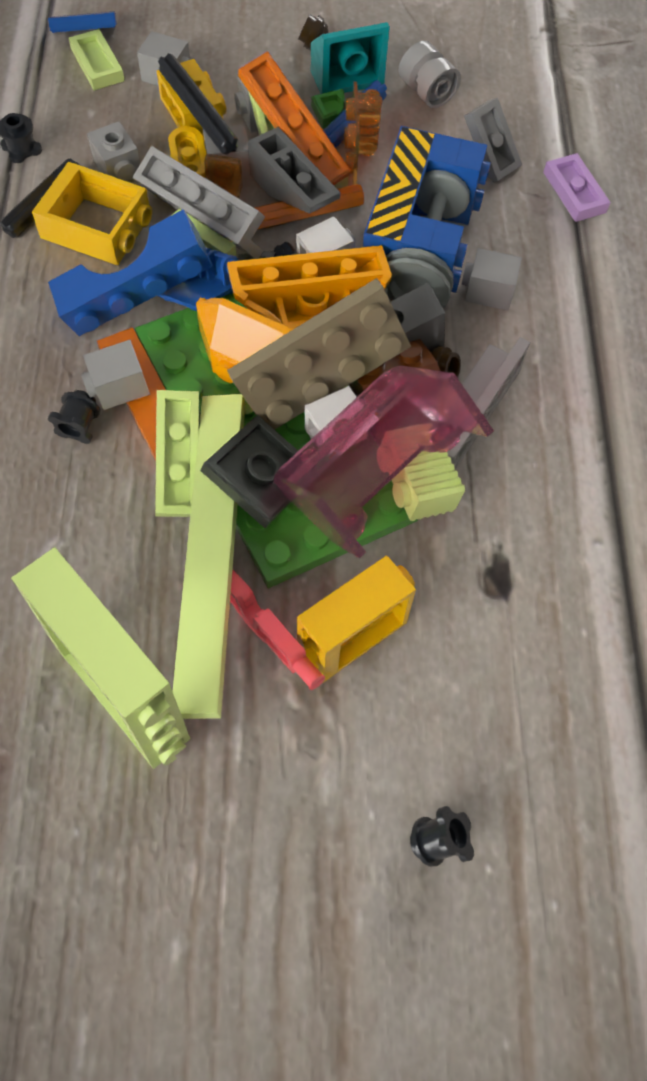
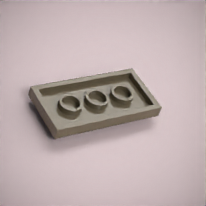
(321, 355)

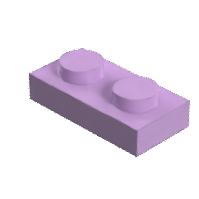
(576, 187)

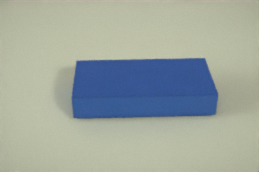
(82, 21)

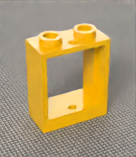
(67, 193)
(356, 616)

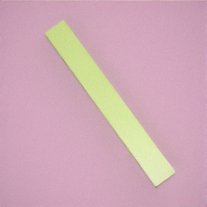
(208, 570)

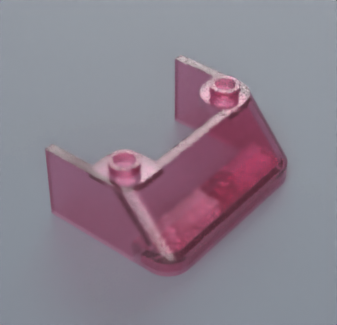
(371, 443)

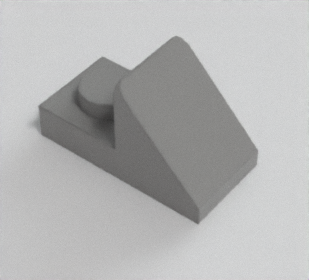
(490, 127)

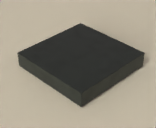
(247, 468)

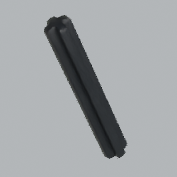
(198, 104)

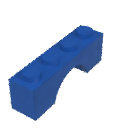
(169, 258)

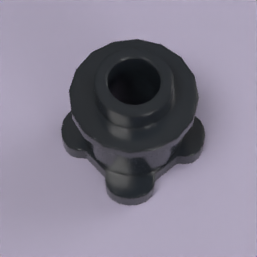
(18, 137)
(75, 416)
(442, 837)

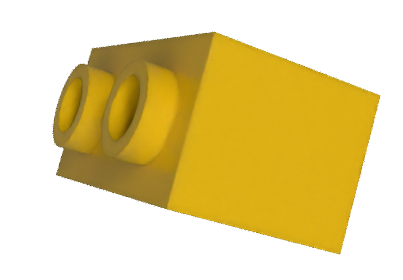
(176, 107)

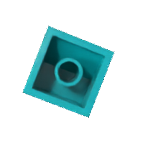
(350, 57)

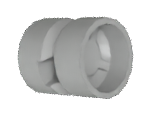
(429, 74)

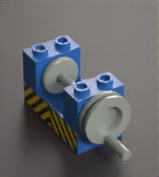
(429, 178)

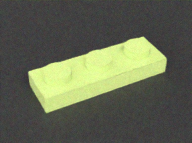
(176, 451)

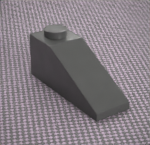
(288, 173)

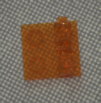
(364, 129)

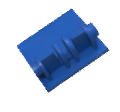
(207, 284)

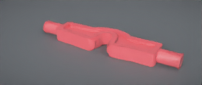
(273, 633)

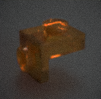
(224, 172)

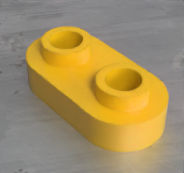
(188, 148)

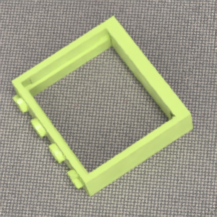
(104, 657)

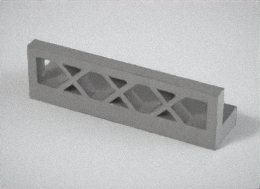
(200, 199)
(488, 385)

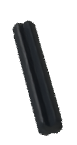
(21, 215)

